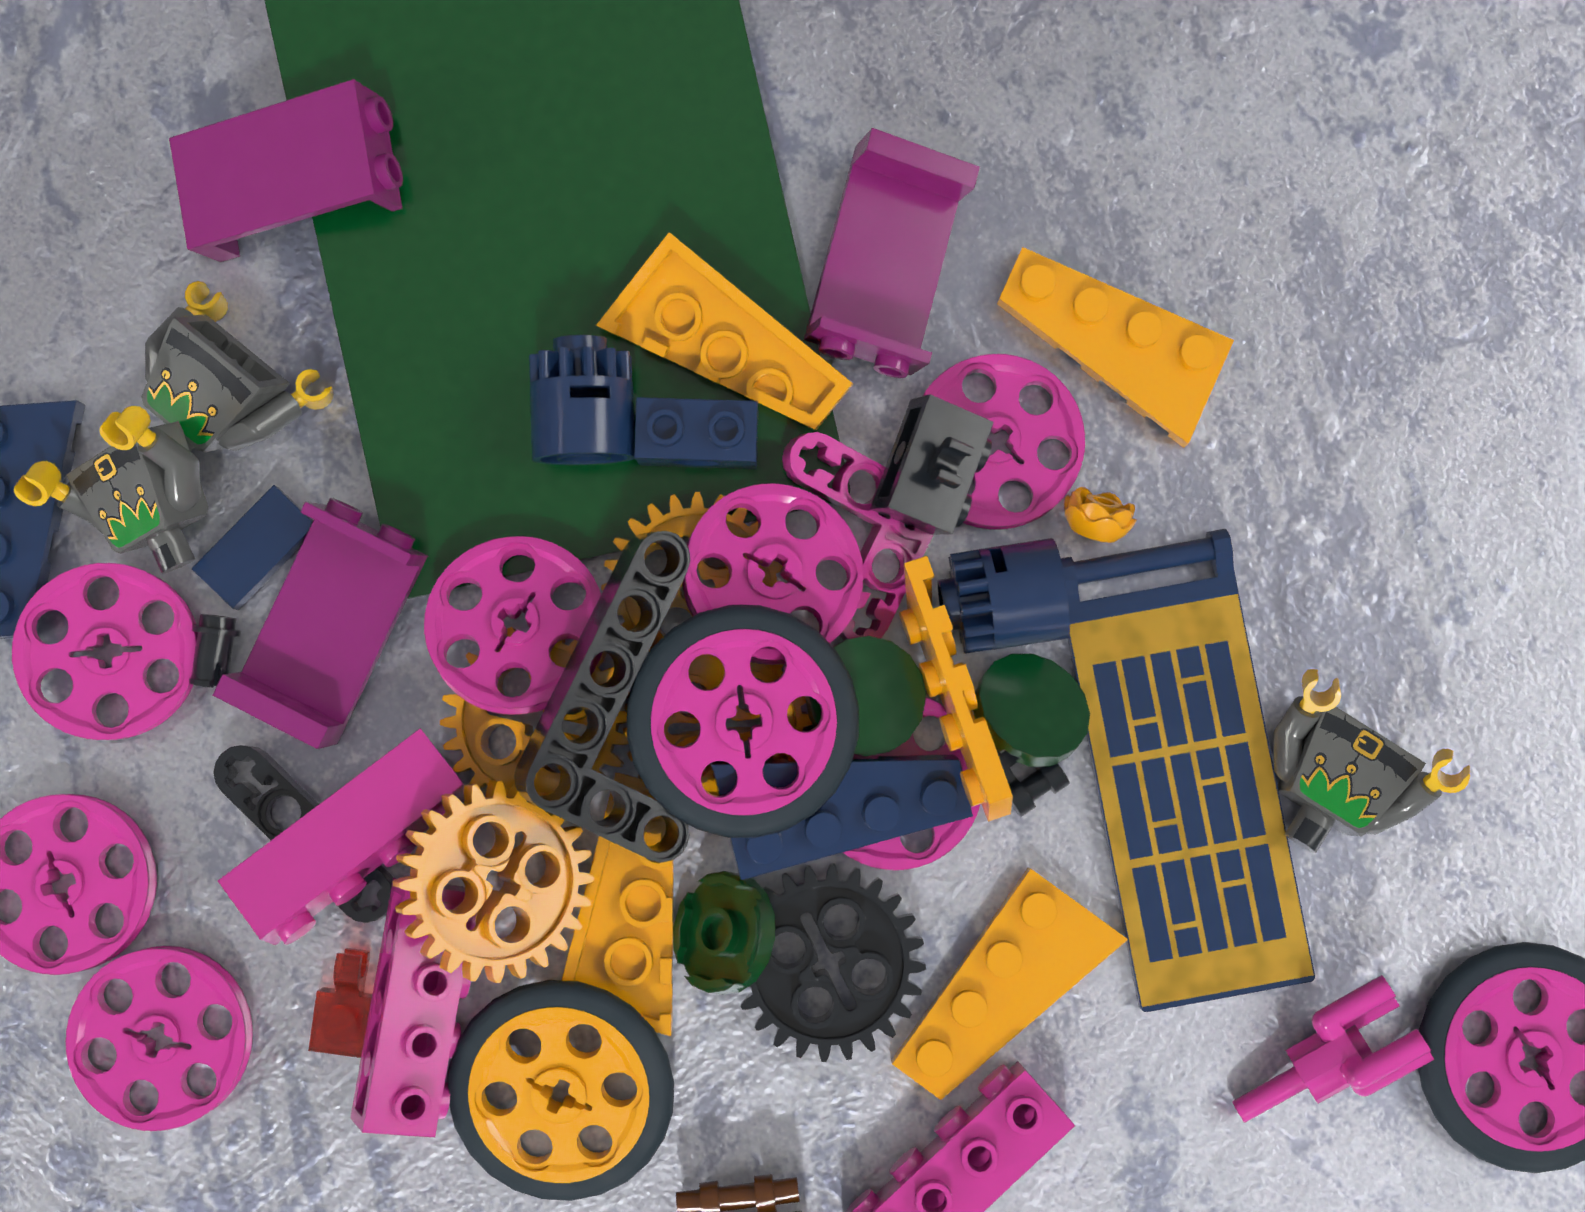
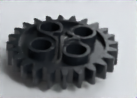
(876, 936)

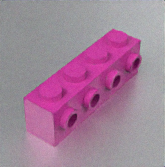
(341, 841)
(409, 1031)
(976, 1150)

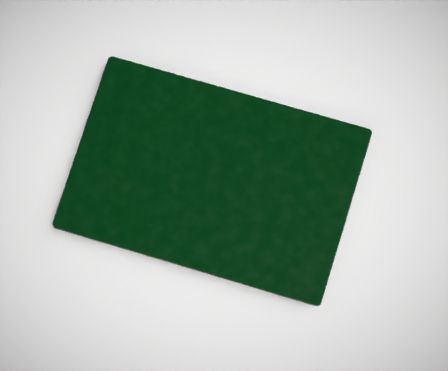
(536, 183)

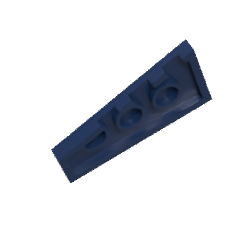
(26, 437)
(871, 805)

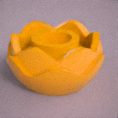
(1098, 516)

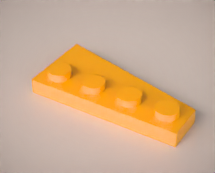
(712, 328)
(1134, 347)
(932, 628)
(629, 925)
(1012, 974)

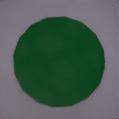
(887, 693)
(1032, 709)
(724, 933)

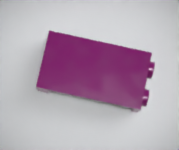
(284, 166)
(887, 253)
(326, 626)

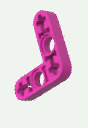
(886, 533)

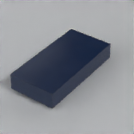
(254, 548)

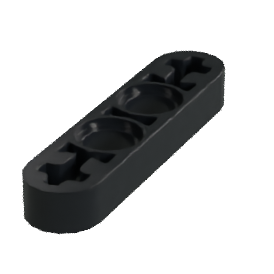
(265, 772)

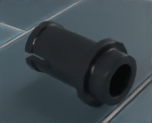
(213, 649)

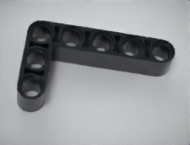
(603, 702)

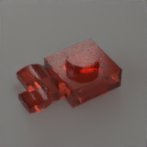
(343, 1012)

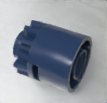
(581, 403)
(1007, 596)

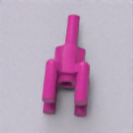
(1339, 1054)

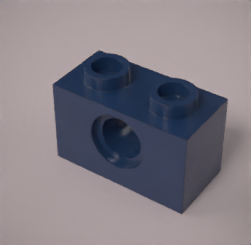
(696, 433)

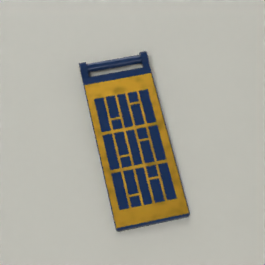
(1186, 780)

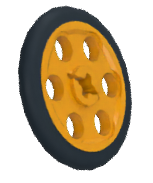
(627, 1047)

